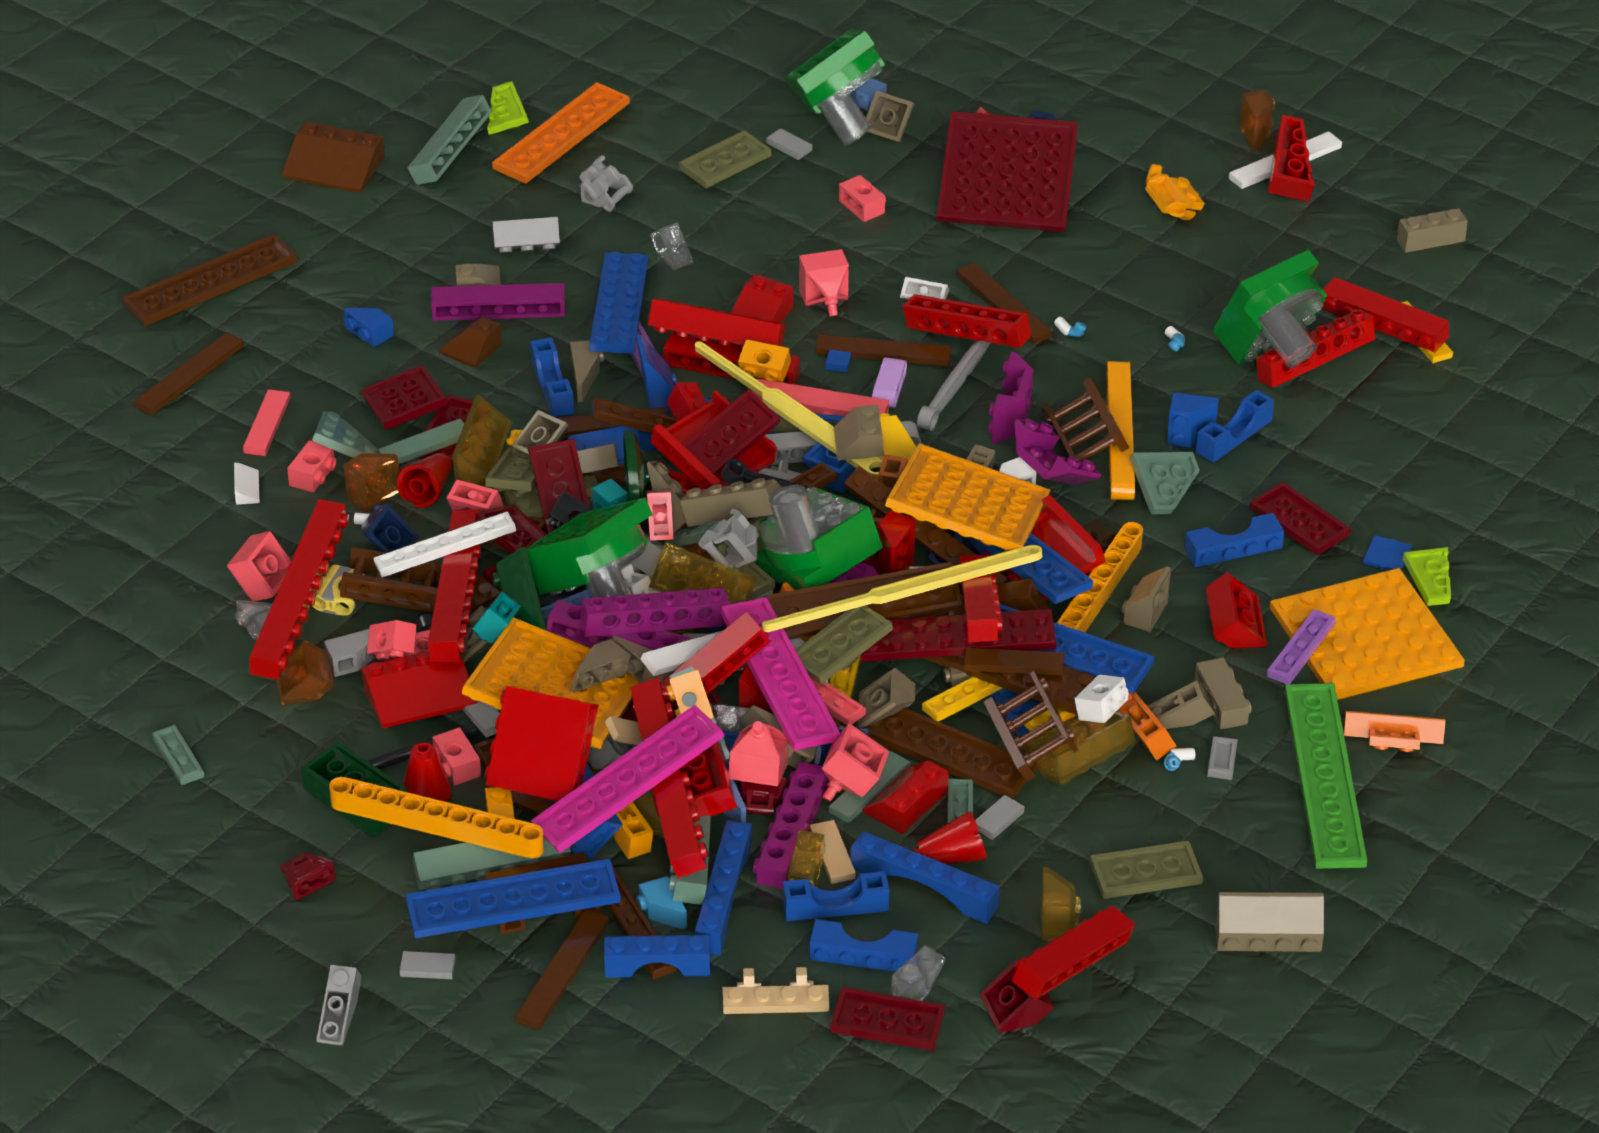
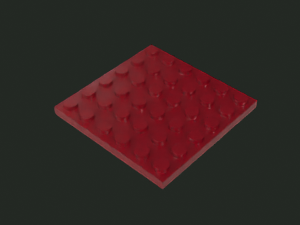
(1007, 171)

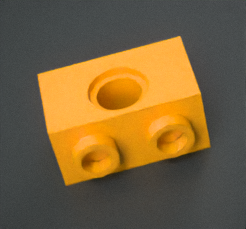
(756, 353)
(685, 684)

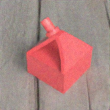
(824, 279)
(260, 566)
(759, 755)
(853, 763)

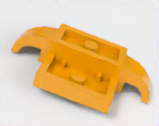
(1172, 194)

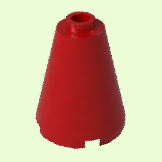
(424, 480)
(426, 774)
(954, 842)

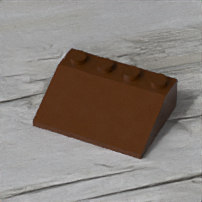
(334, 157)

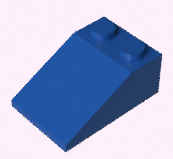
(656, 375)

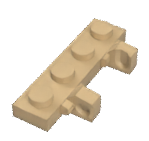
(754, 998)

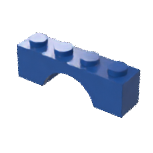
(555, 389)
(1252, 415)
(1210, 547)
(865, 895)
(833, 945)
(628, 953)

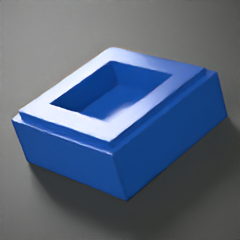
(838, 361)

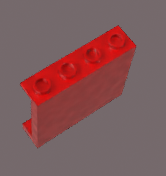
(670, 442)
(1065, 537)
(540, 743)

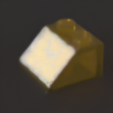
(1058, 905)

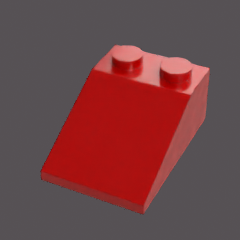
(765, 299)

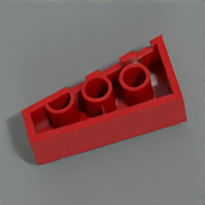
(1290, 163)

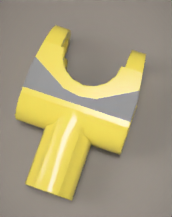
(329, 598)

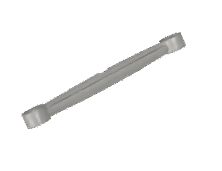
(929, 414)

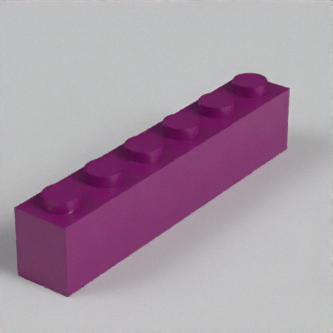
(498, 301)

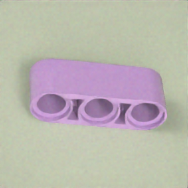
(890, 380)

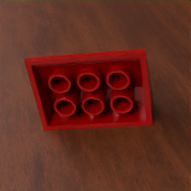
(414, 688)
(709, 782)

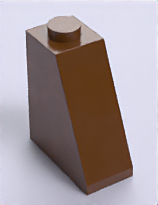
(1021, 595)

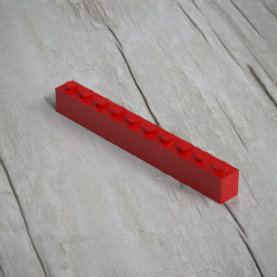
(298, 589)
(454, 596)
(672, 794)

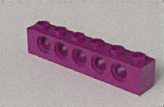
(653, 612)
(565, 622)
(796, 813)

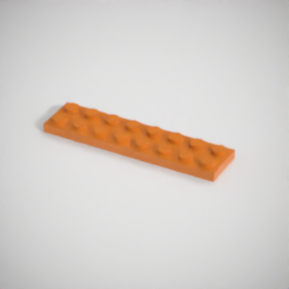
(560, 132)

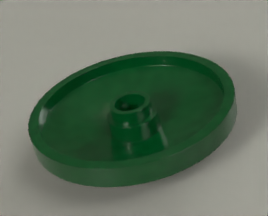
(635, 473)

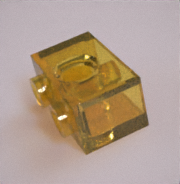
(807, 857)

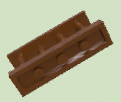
(1099, 409)
(390, 592)
(1017, 744)

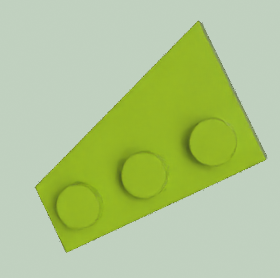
(506, 109)
(1430, 574)

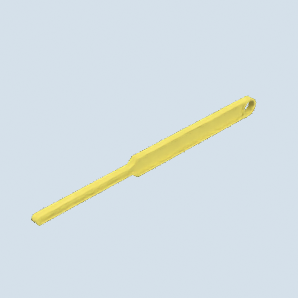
(787, 408)
(914, 585)

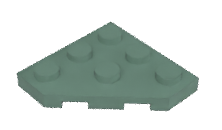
(341, 436)
(1164, 477)

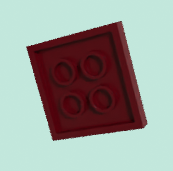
(404, 397)

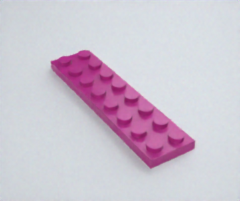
(785, 682)
(627, 778)

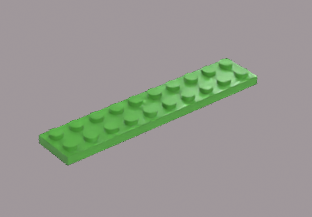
(1325, 776)

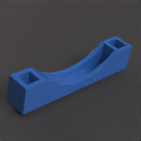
(967, 892)
(717, 904)

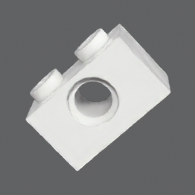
(1101, 698)

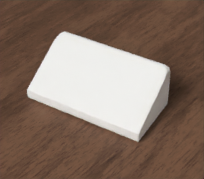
(922, 287)
(246, 484)

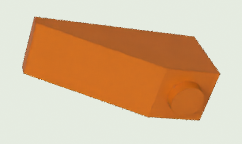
(1147, 727)

